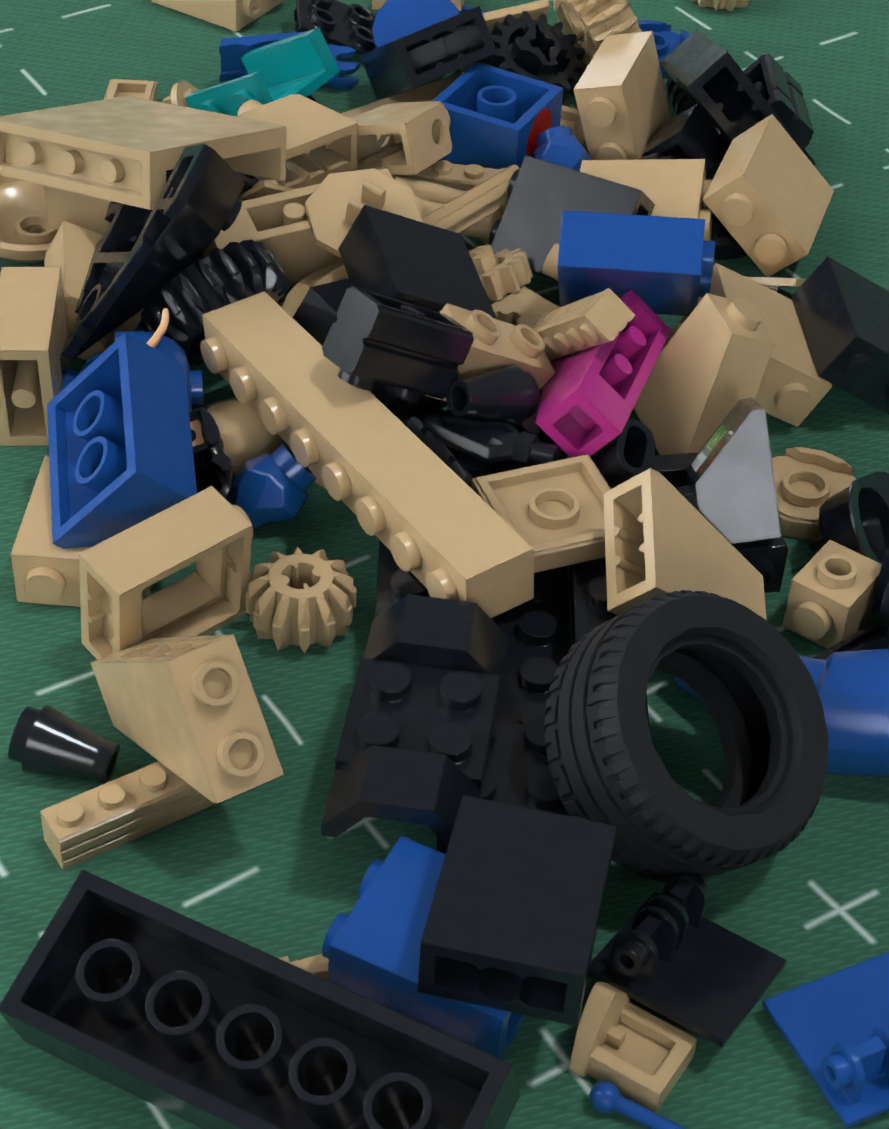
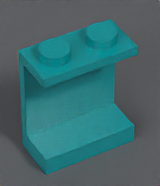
(275, 71)

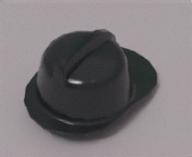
(857, 517)

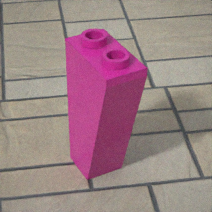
(598, 387)

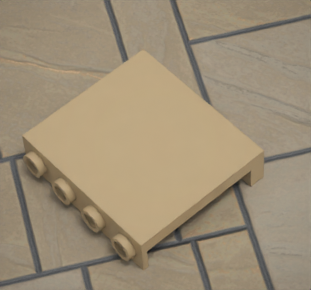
(127, 144)

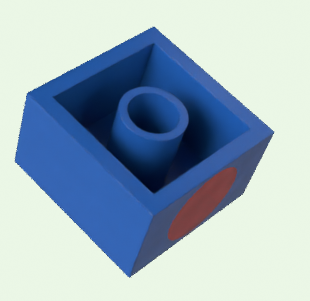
(498, 115)

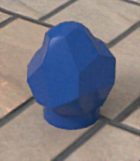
(560, 148)
(272, 487)

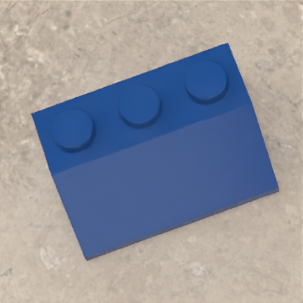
(119, 444)

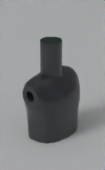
(626, 454)

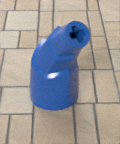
(855, 709)

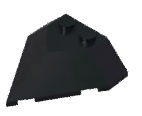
(151, 245)

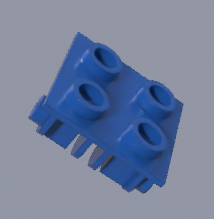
(842, 1036)

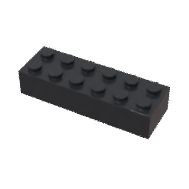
(236, 1031)

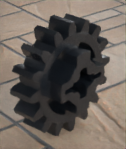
(538, 51)

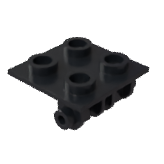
(338, 23)
(687, 963)

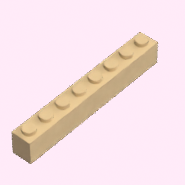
(368, 458)

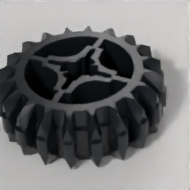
(210, 284)

